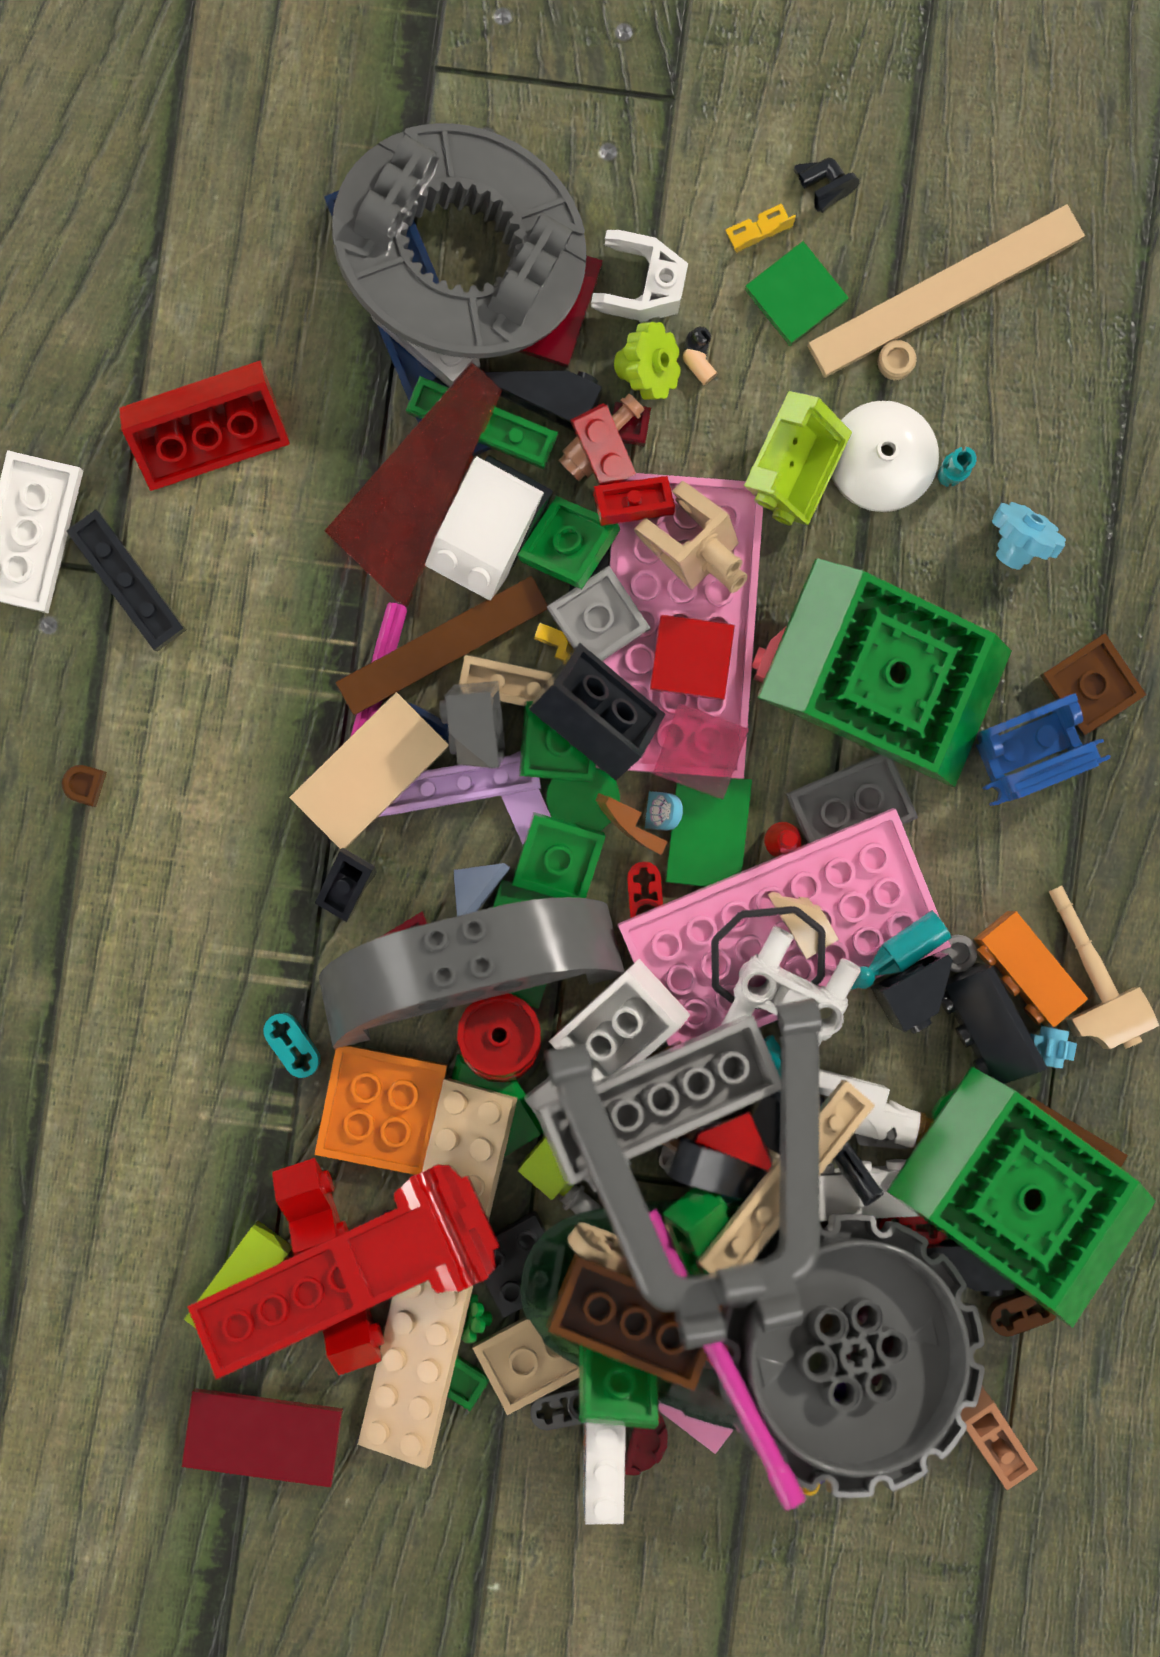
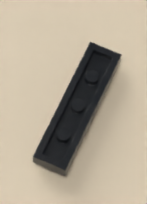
(126, 580)

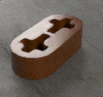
(1018, 1323)

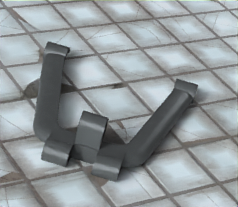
(765, 1281)

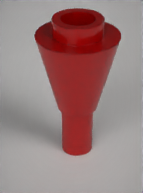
(782, 838)

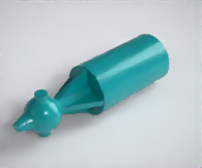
(905, 949)

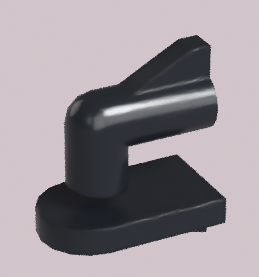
(838, 188)

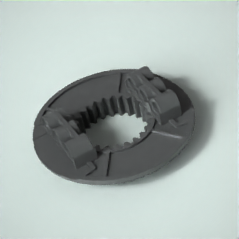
(491, 177)

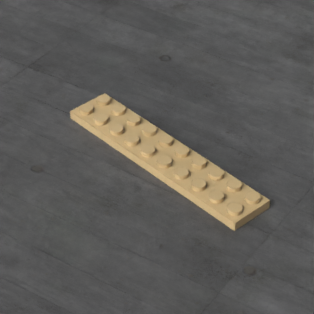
(426, 1325)

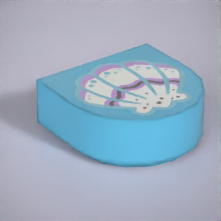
(663, 811)

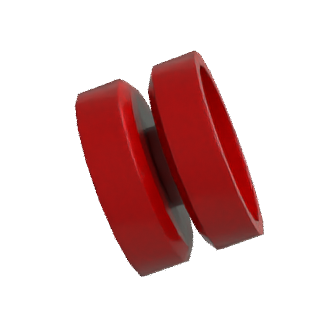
(504, 1059)

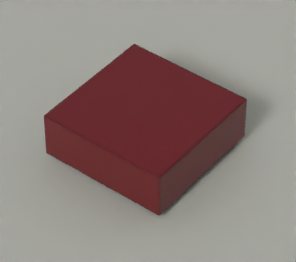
(635, 430)

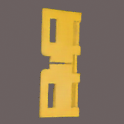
(767, 227)

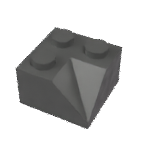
(475, 724)

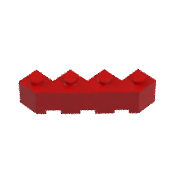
(312, 1216)

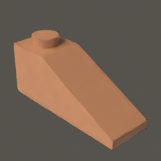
(997, 1441)

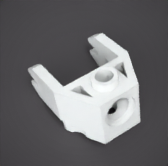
(658, 298)

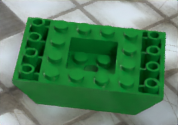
(840, 659)
(972, 1185)

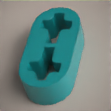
(284, 1050)

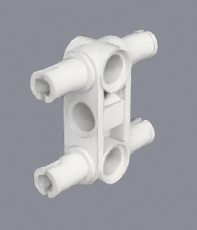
(787, 987)

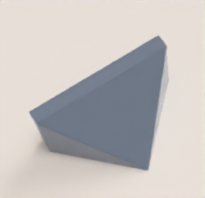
(476, 885)

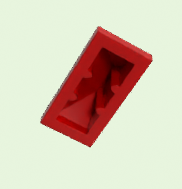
(738, 1139)

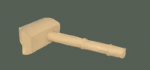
(1119, 1016)

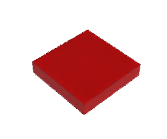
(692, 657)

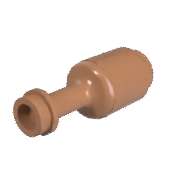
(574, 458)

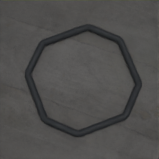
(759, 913)

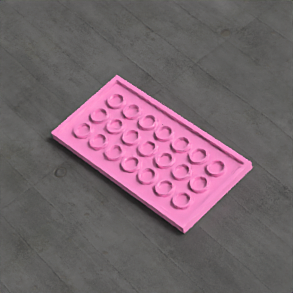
(660, 591)
(857, 876)

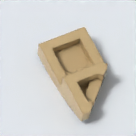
(803, 934)

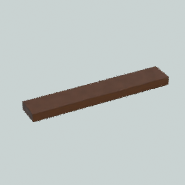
(442, 645)

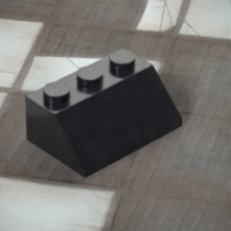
(598, 712)
(991, 1025)

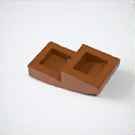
(625, 820)

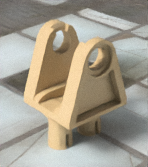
(707, 552)

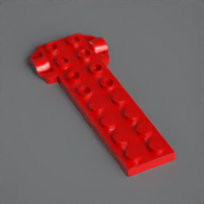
(431, 1236)

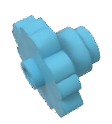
(1025, 535)

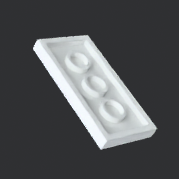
(34, 519)

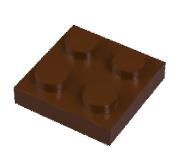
(1098, 679)

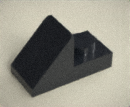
(345, 884)

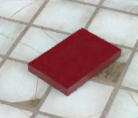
(561, 342)

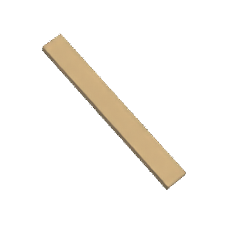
(946, 290)

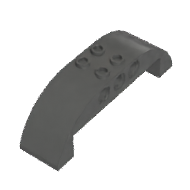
(467, 962)

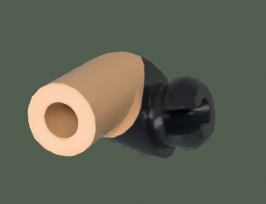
(695, 354)

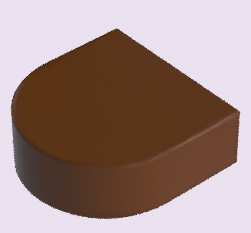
(83, 784)

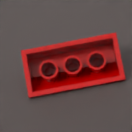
(204, 426)

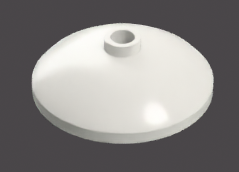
(880, 480)

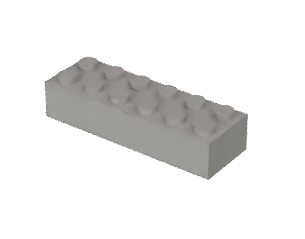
(671, 1093)

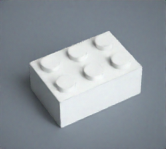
(624, 1022)

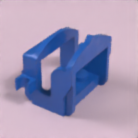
(1035, 742)

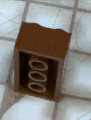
(614, 1318)

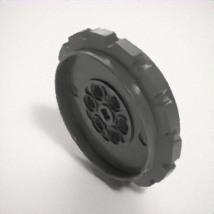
(923, 1376)

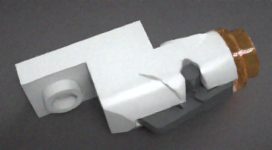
(887, 1123)

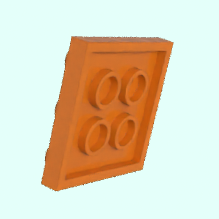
(380, 1109)

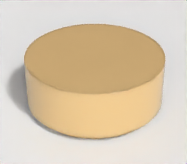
(896, 360)

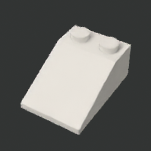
(484, 529)

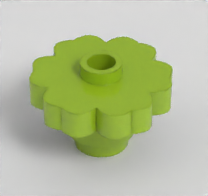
(649, 361)

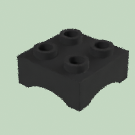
(510, 1258)

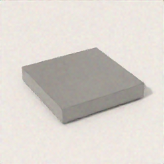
(599, 615)

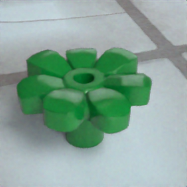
(475, 1320)

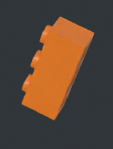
(1029, 970)

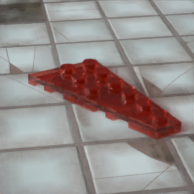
(406, 500)

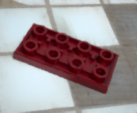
(262, 1437)

